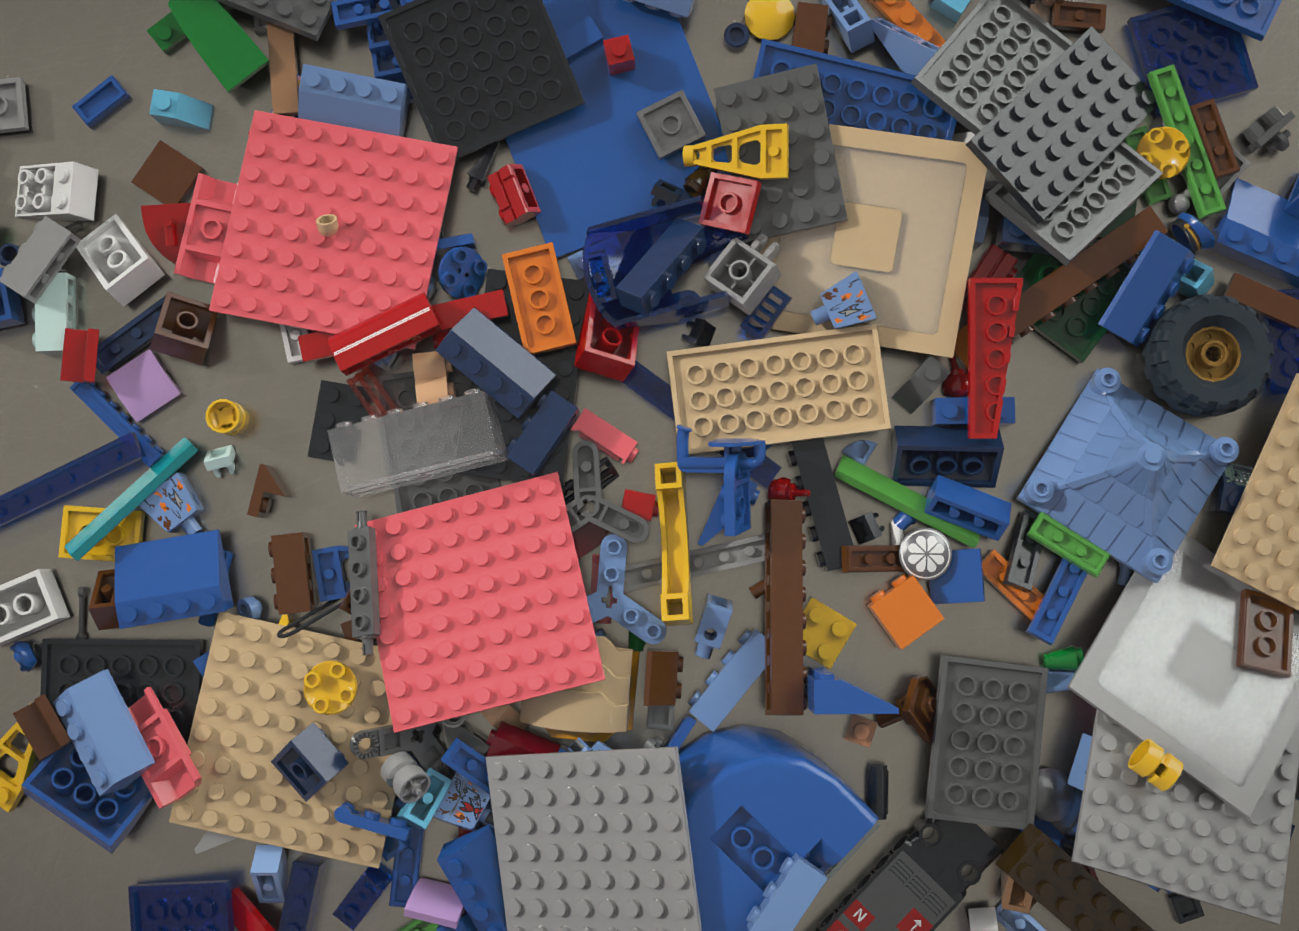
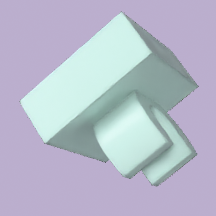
(220, 458)

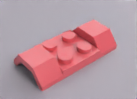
(205, 229)
(174, 771)

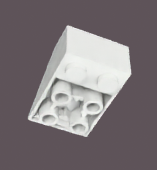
(57, 191)

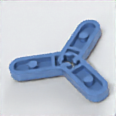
(625, 611)

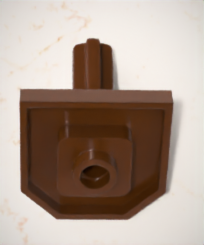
(915, 708)

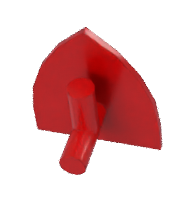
(166, 227)

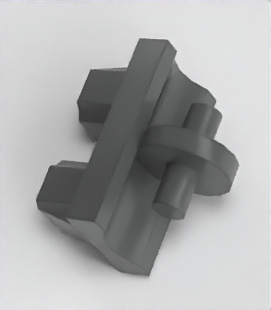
(1276, 121)

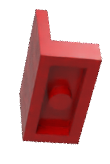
(79, 355)

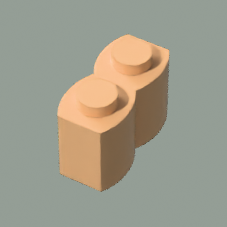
(432, 377)

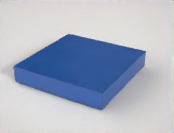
(961, 581)

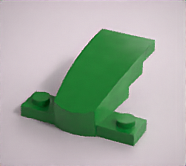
(215, 37)

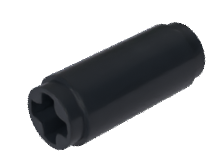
(878, 789)

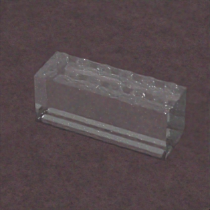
(417, 444)

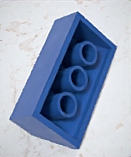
(1147, 289)
(475, 876)

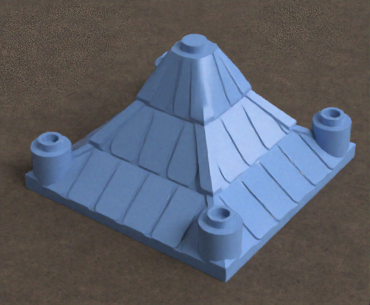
(1127, 475)

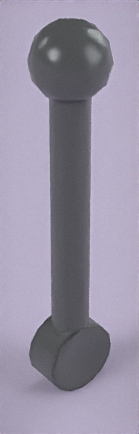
(82, 591)

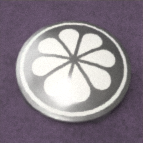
(925, 554)

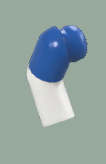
(898, 525)

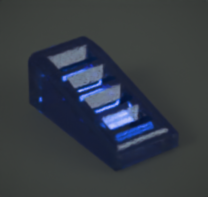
(773, 317)

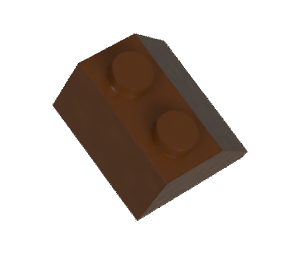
(183, 328)
(661, 677)

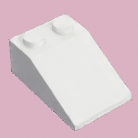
(119, 260)

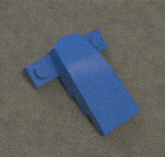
(362, 12)

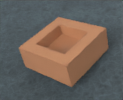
(860, 730)

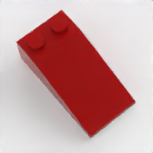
(603, 347)

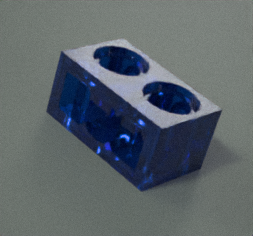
(362, 896)

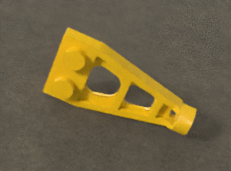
(773, 153)
(11, 788)

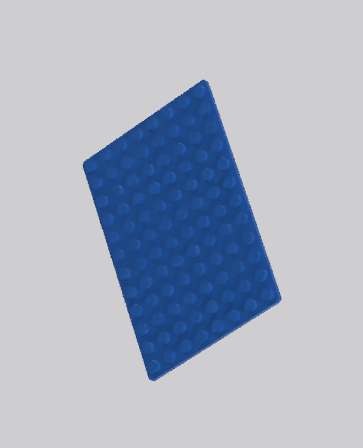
(597, 157)

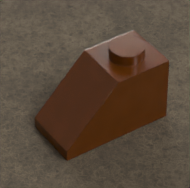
(103, 601)

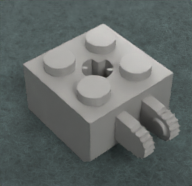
(756, 270)

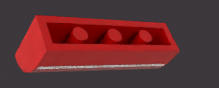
(384, 334)

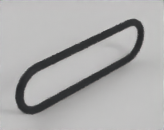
(280, 635)

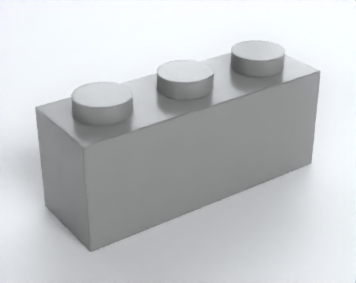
(39, 259)

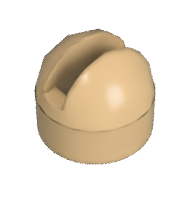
(327, 225)

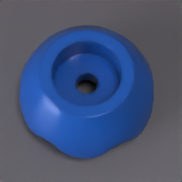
(24, 655)

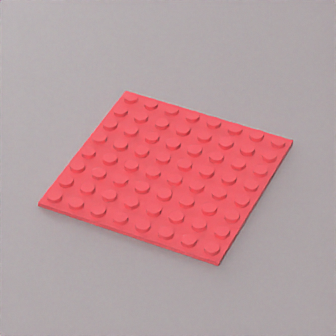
(388, 212)
(481, 604)

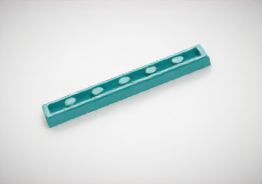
(130, 499)

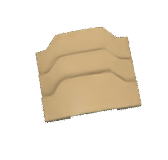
(590, 707)

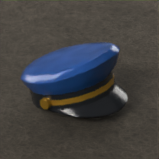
(1192, 233)

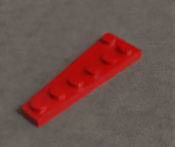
(990, 334)

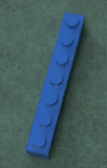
(116, 420)

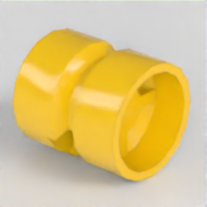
(227, 417)
(1160, 768)

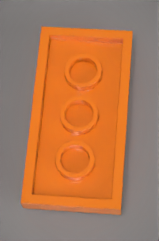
(539, 299)

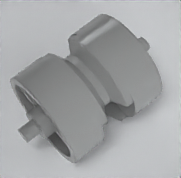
(405, 777)

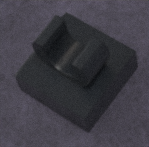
(665, 191)
(700, 334)
(866, 527)

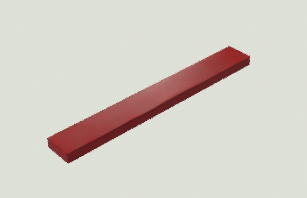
(491, 304)

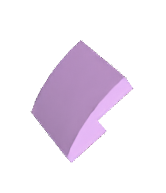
(143, 385)
(434, 903)

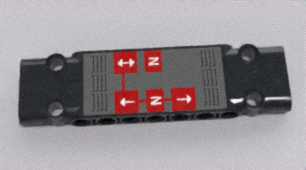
(916, 880)

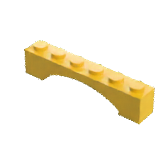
(676, 574)

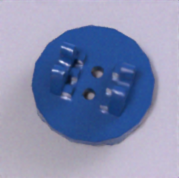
(467, 262)

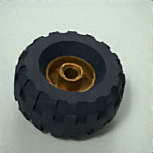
(1208, 356)

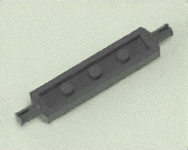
(364, 583)

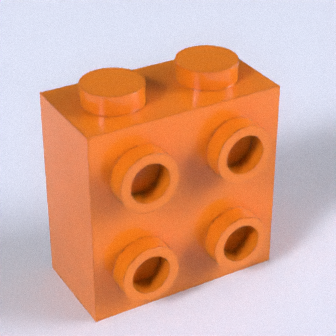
(904, 611)

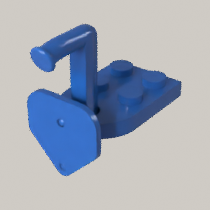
(736, 472)

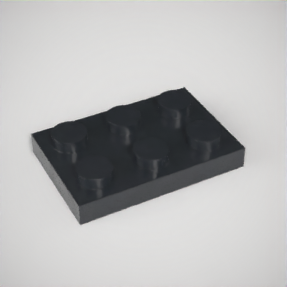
(334, 405)

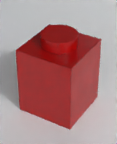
(619, 54)
(640, 504)

